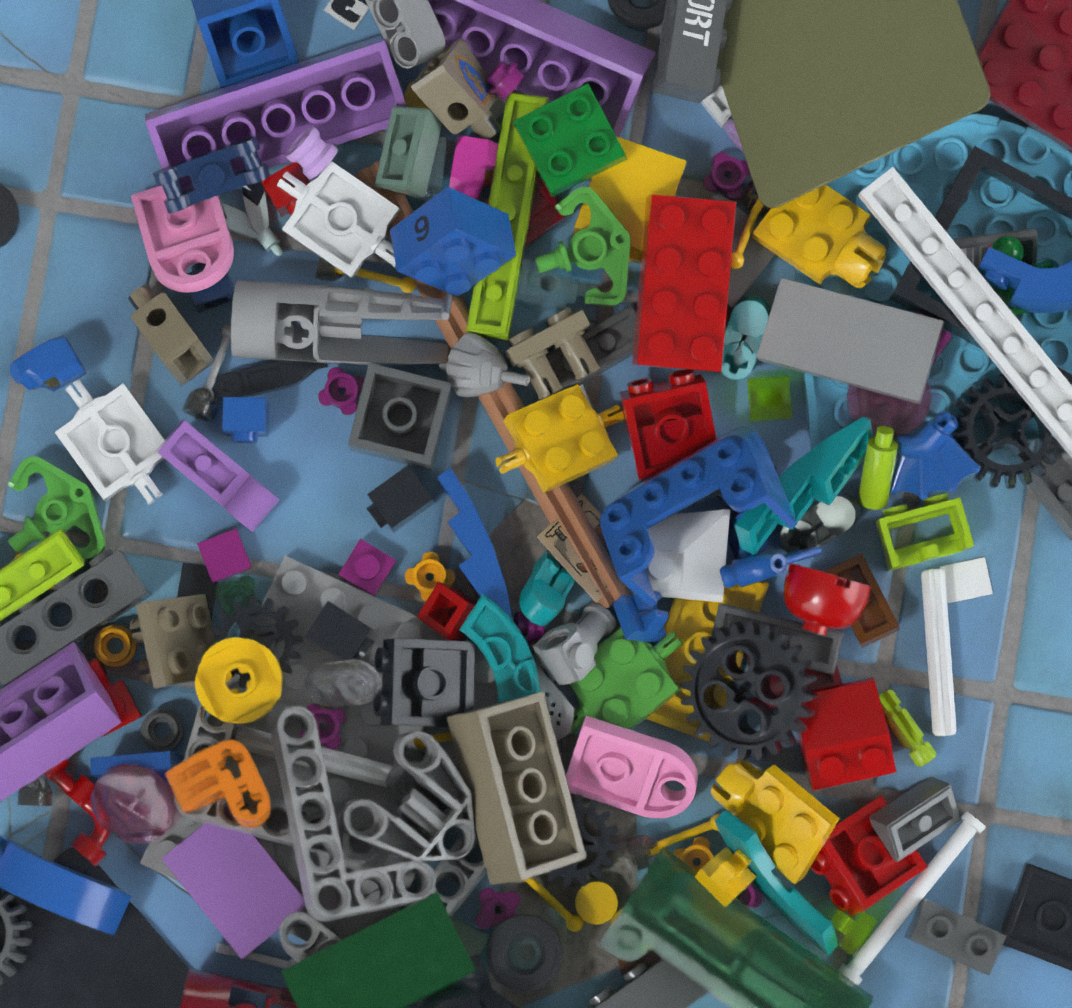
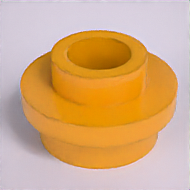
(102, 641)

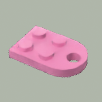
(184, 239)
(630, 770)

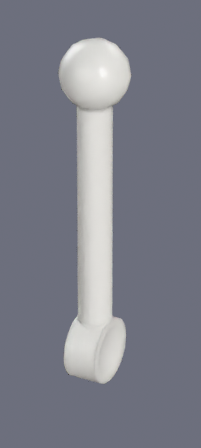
(228, 950)

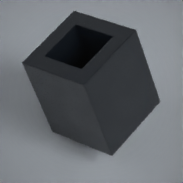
(399, 500)
(341, 634)

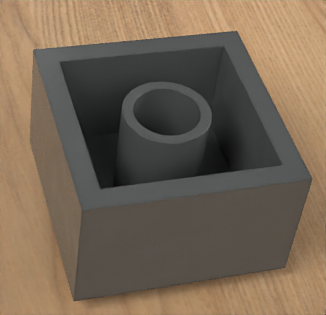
(400, 416)

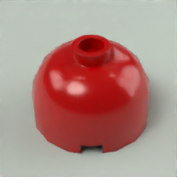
(823, 599)

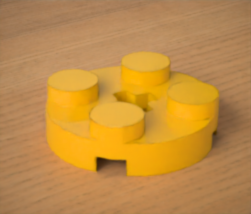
(215, 673)

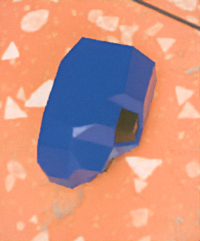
(48, 365)

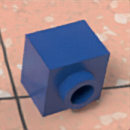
(245, 418)

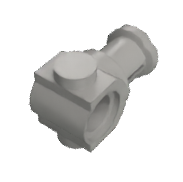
(570, 648)

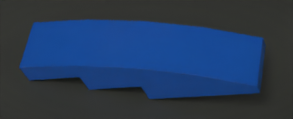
(482, 567)

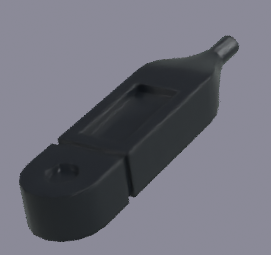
(264, 378)

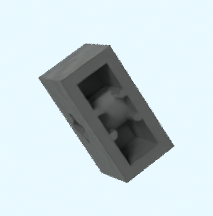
(955, 936)

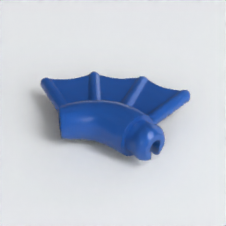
(931, 459)
(761, 566)

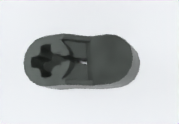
(836, 520)

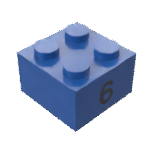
(452, 242)

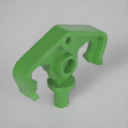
(600, 245)
(63, 506)

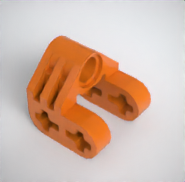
(204, 782)

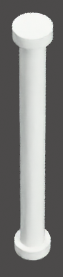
(912, 898)

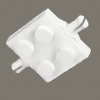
(340, 218)
(113, 442)

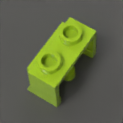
(929, 550)

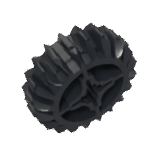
(1016, 447)

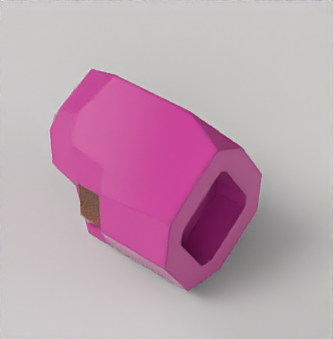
(473, 165)

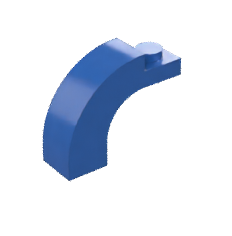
(1034, 287)
(60, 888)

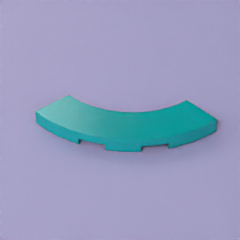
(503, 648)
(785, 900)

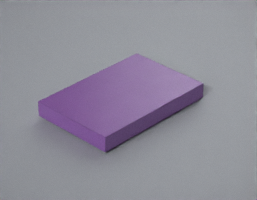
(235, 884)

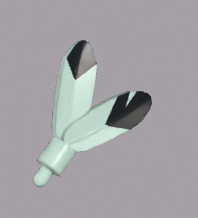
(256, 220)

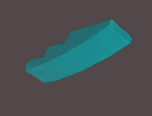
(814, 476)

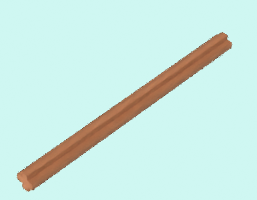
(556, 503)

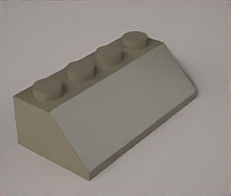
(517, 788)

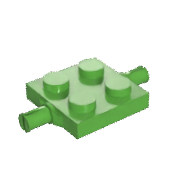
(626, 681)

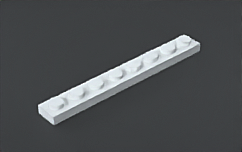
(973, 302)

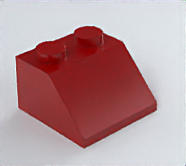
(846, 736)

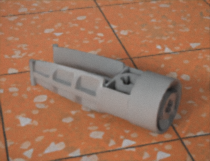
(330, 325)

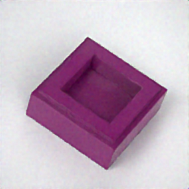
(224, 556)

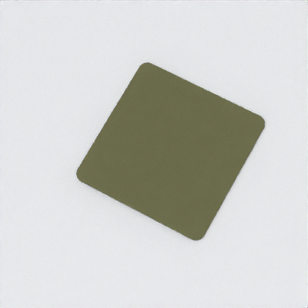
(842, 84)

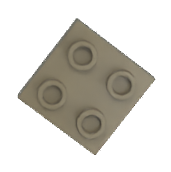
(563, 331)
(174, 638)

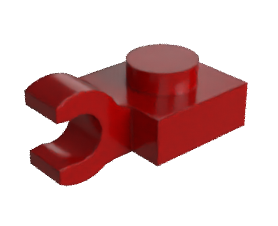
(120, 696)

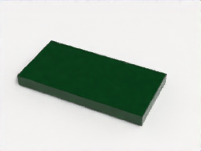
(385, 963)

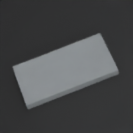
(850, 340)

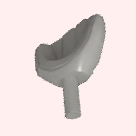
(478, 367)

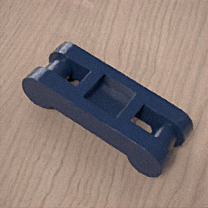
(211, 174)

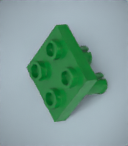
(570, 140)

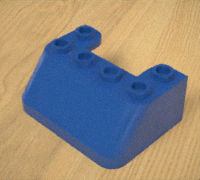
(733, 463)

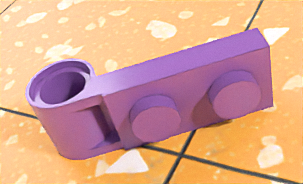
(218, 475)

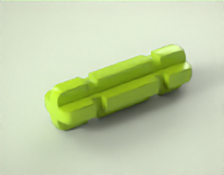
(906, 729)

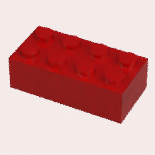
(684, 283)

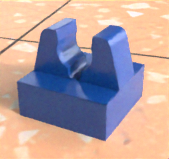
(640, 620)

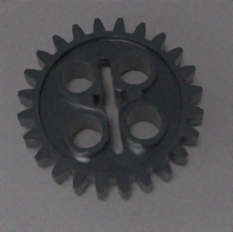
(729, 722)

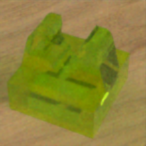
(769, 399)
(854, 931)

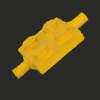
(560, 438)

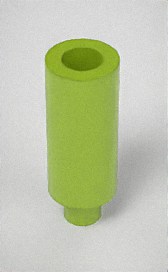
(878, 469)

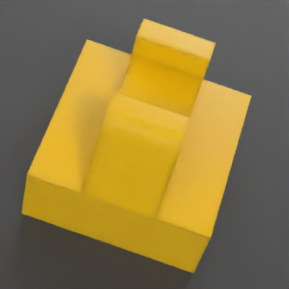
(726, 875)

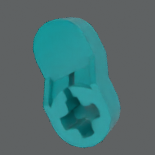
(747, 318)
(545, 590)

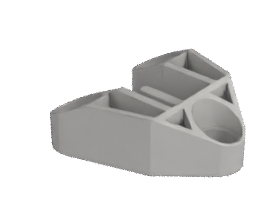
(442, 781)

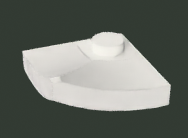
(689, 555)

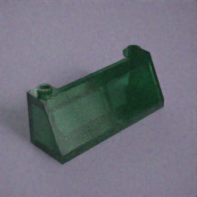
(722, 947)

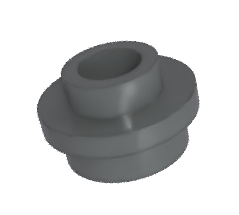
(149, 726)

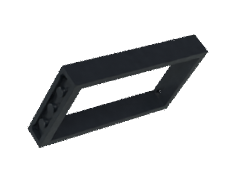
(977, 160)

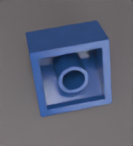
(244, 38)

